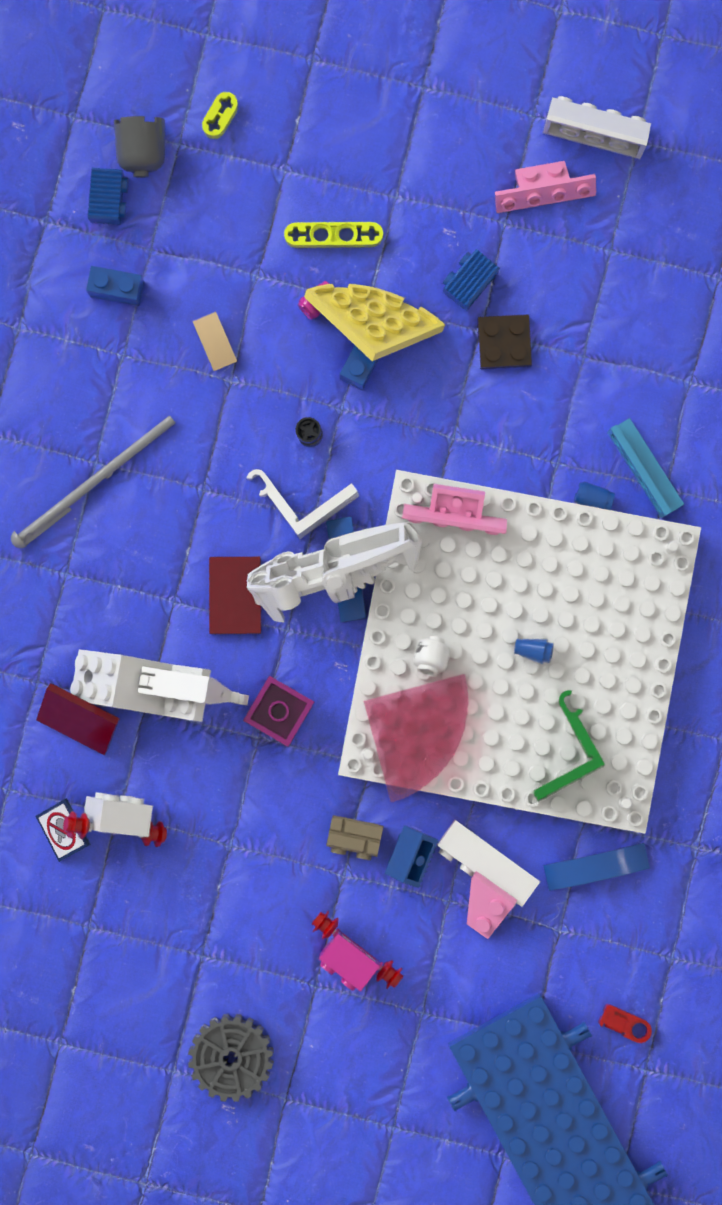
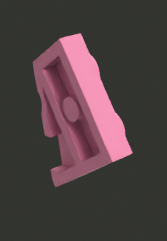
(487, 905)

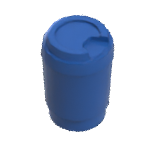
(594, 496)

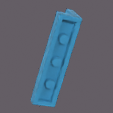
(645, 468)

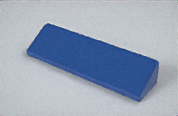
(353, 608)

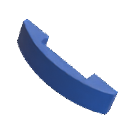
(596, 867)

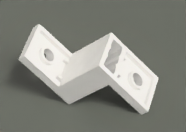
(115, 682)

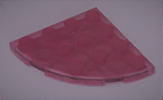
(417, 732)

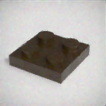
(504, 341)

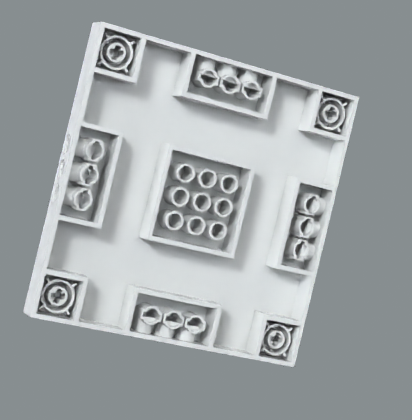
(571, 573)

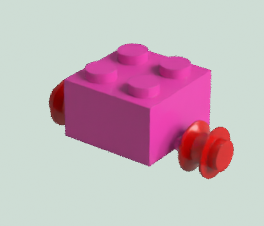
(350, 959)

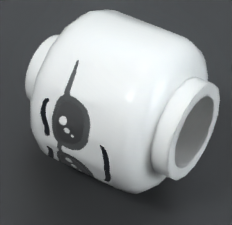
(431, 656)

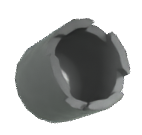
(140, 144)

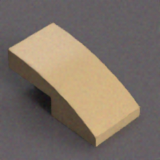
(214, 341)

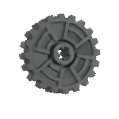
(245, 1072)

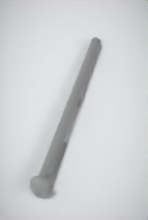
(63, 507)

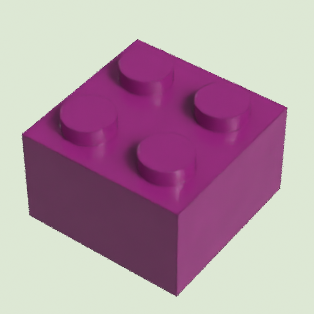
(279, 711)

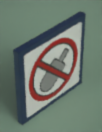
(52, 826)

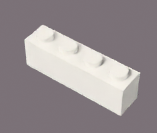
(481, 857)

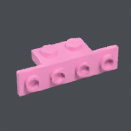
(544, 186)
(455, 508)

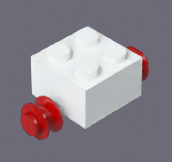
(116, 815)

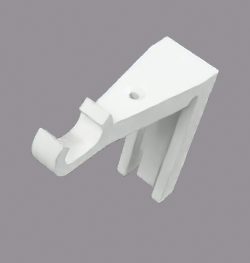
(316, 517)
(188, 687)

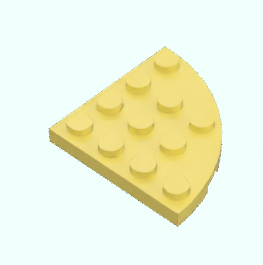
(373, 318)

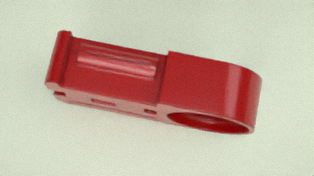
(623, 1022)

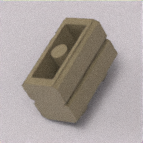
(354, 836)

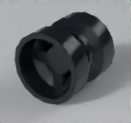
(309, 427)

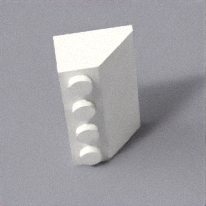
(597, 127)

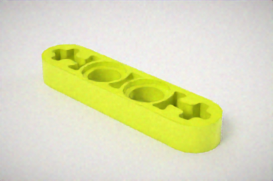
(333, 230)

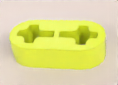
(225, 118)

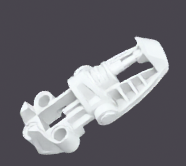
(338, 568)

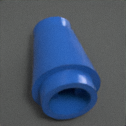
(535, 649)

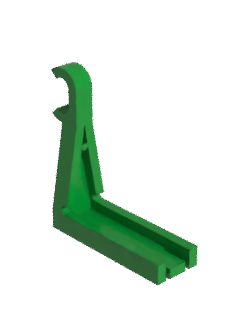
(587, 746)

